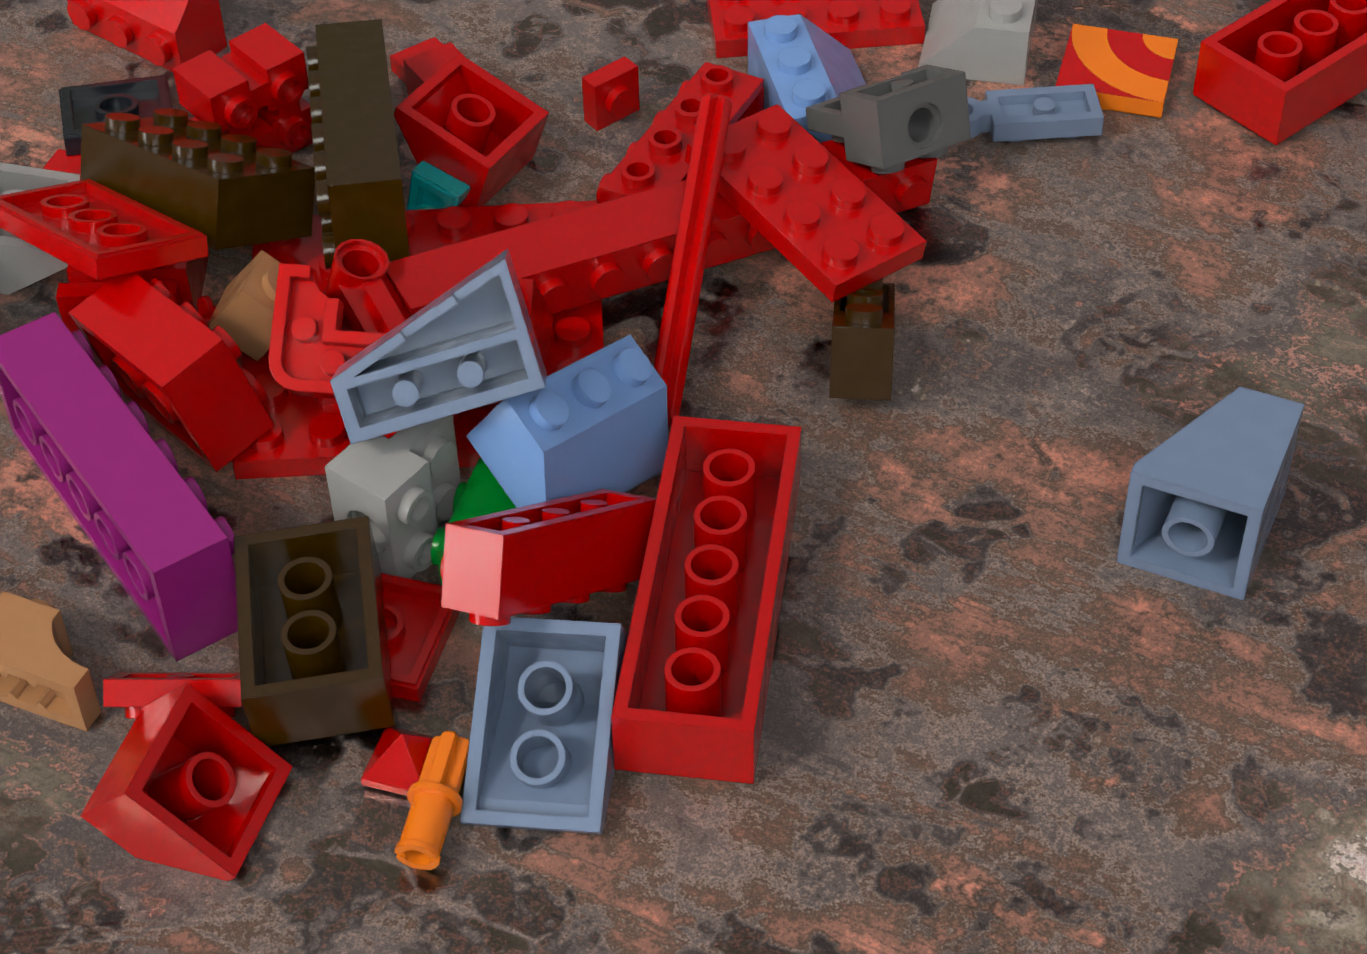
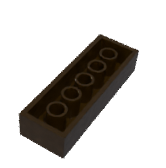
(355, 139)

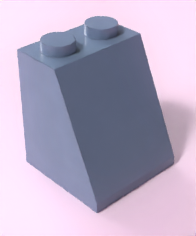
(1212, 493)

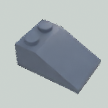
(543, 726)

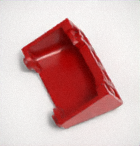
(314, 339)

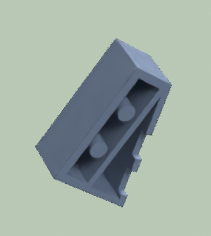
(445, 358)

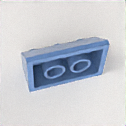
(799, 65)
(583, 432)

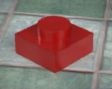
(610, 93)

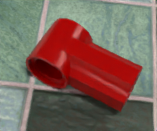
(363, 287)

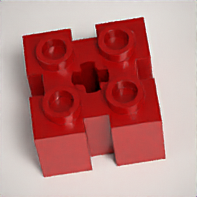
(251, 89)

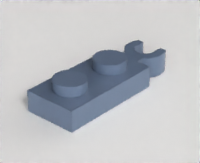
(1037, 113)

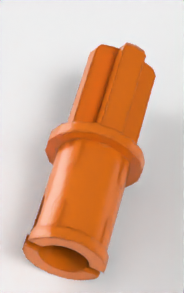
(433, 802)

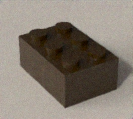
(312, 632)

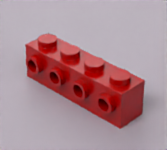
(660, 153)
(544, 555)

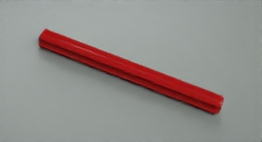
(691, 247)

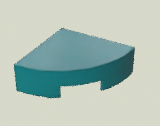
(434, 189)

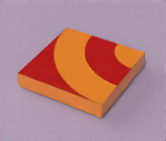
(1125, 67)

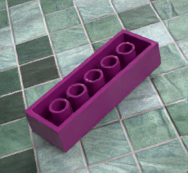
(120, 485)

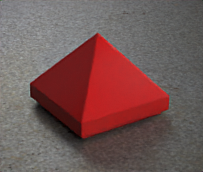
(397, 760)

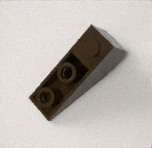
(863, 343)

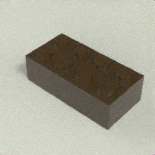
(201, 176)

